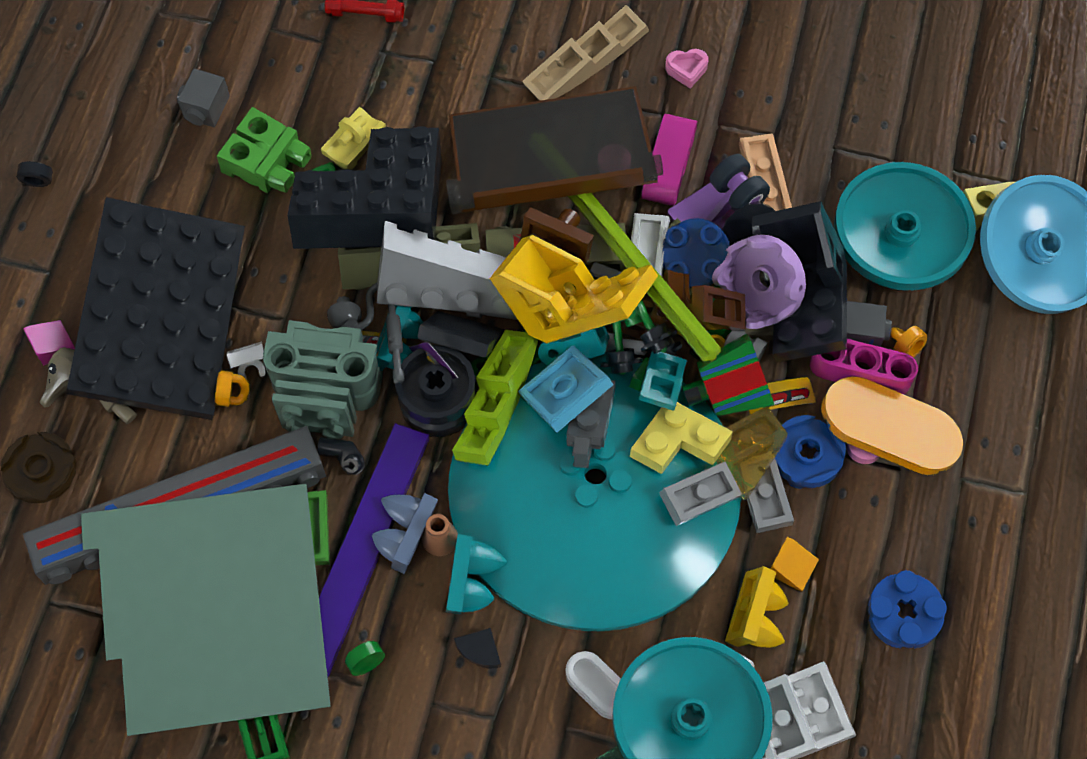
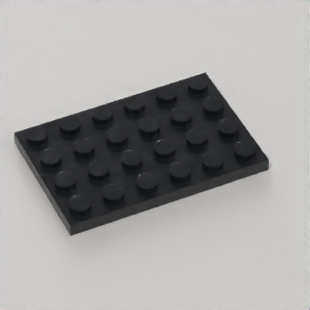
(156, 309)

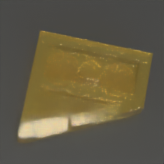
(753, 448)

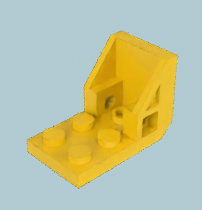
(540, 291)

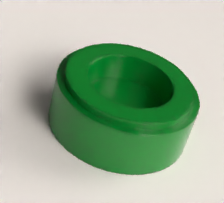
(364, 658)

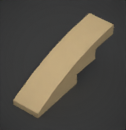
(588, 55)

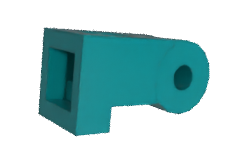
(589, 343)

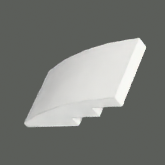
(805, 714)

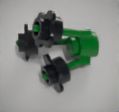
(656, 340)

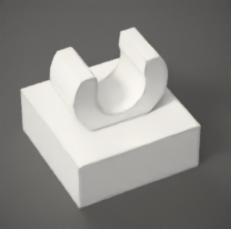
(247, 356)

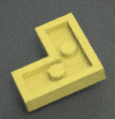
(679, 430)

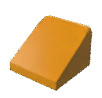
(794, 564)

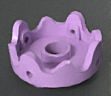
(741, 274)

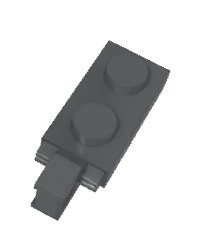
(590, 428)

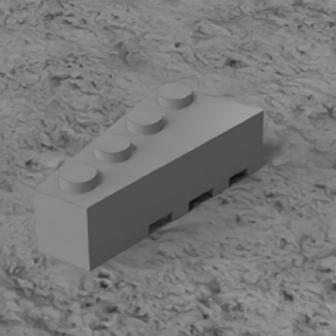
(436, 274)

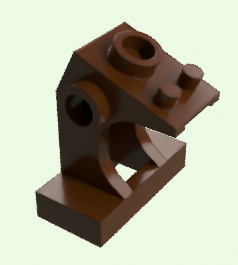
(724, 313)

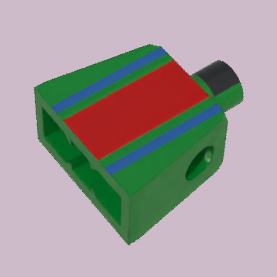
(731, 381)

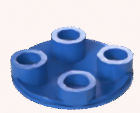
(695, 249)

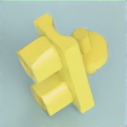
(351, 139)

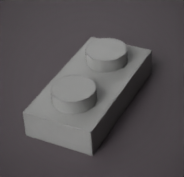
(700, 493)
(769, 502)

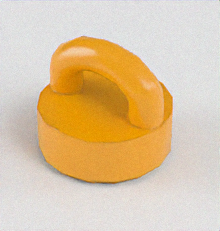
(909, 341)
(224, 389)

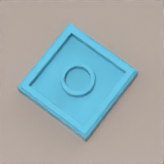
(565, 388)

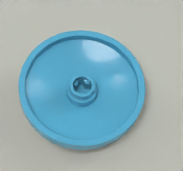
(1038, 243)

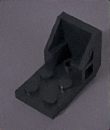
(821, 319)

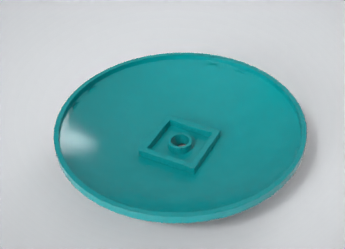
(585, 549)

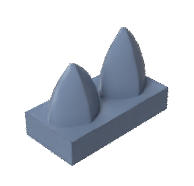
(410, 513)

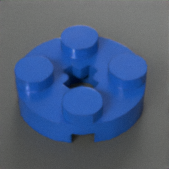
(806, 472)
(910, 589)

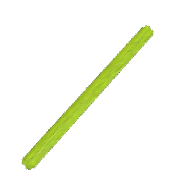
(660, 291)

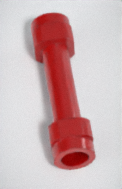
(392, 10)

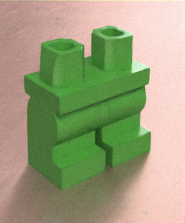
(263, 152)

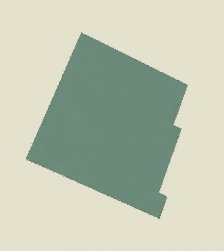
(211, 607)

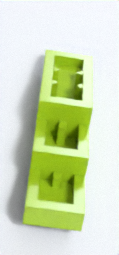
(496, 398)

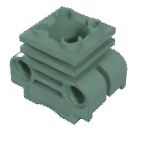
(321, 377)

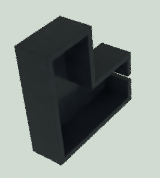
(351, 206)

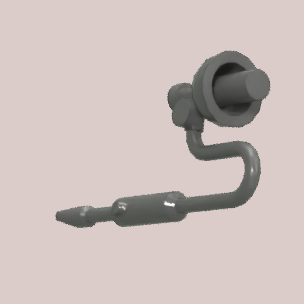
(349, 314)

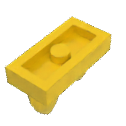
(748, 622)

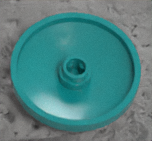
(905, 226)
(691, 704)

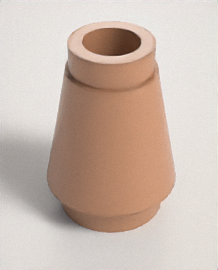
(440, 542)

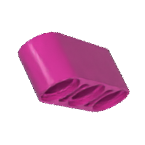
(674, 146)
(879, 360)

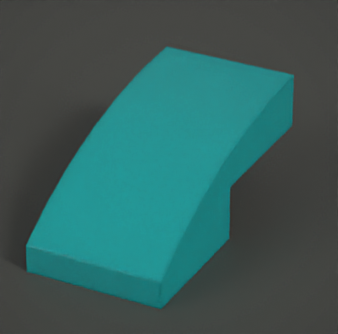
(662, 380)

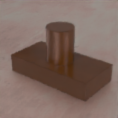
(559, 232)

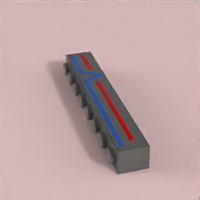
(279, 462)

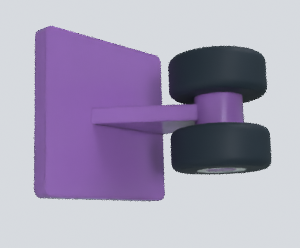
(726, 189)

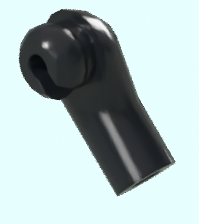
(345, 452)

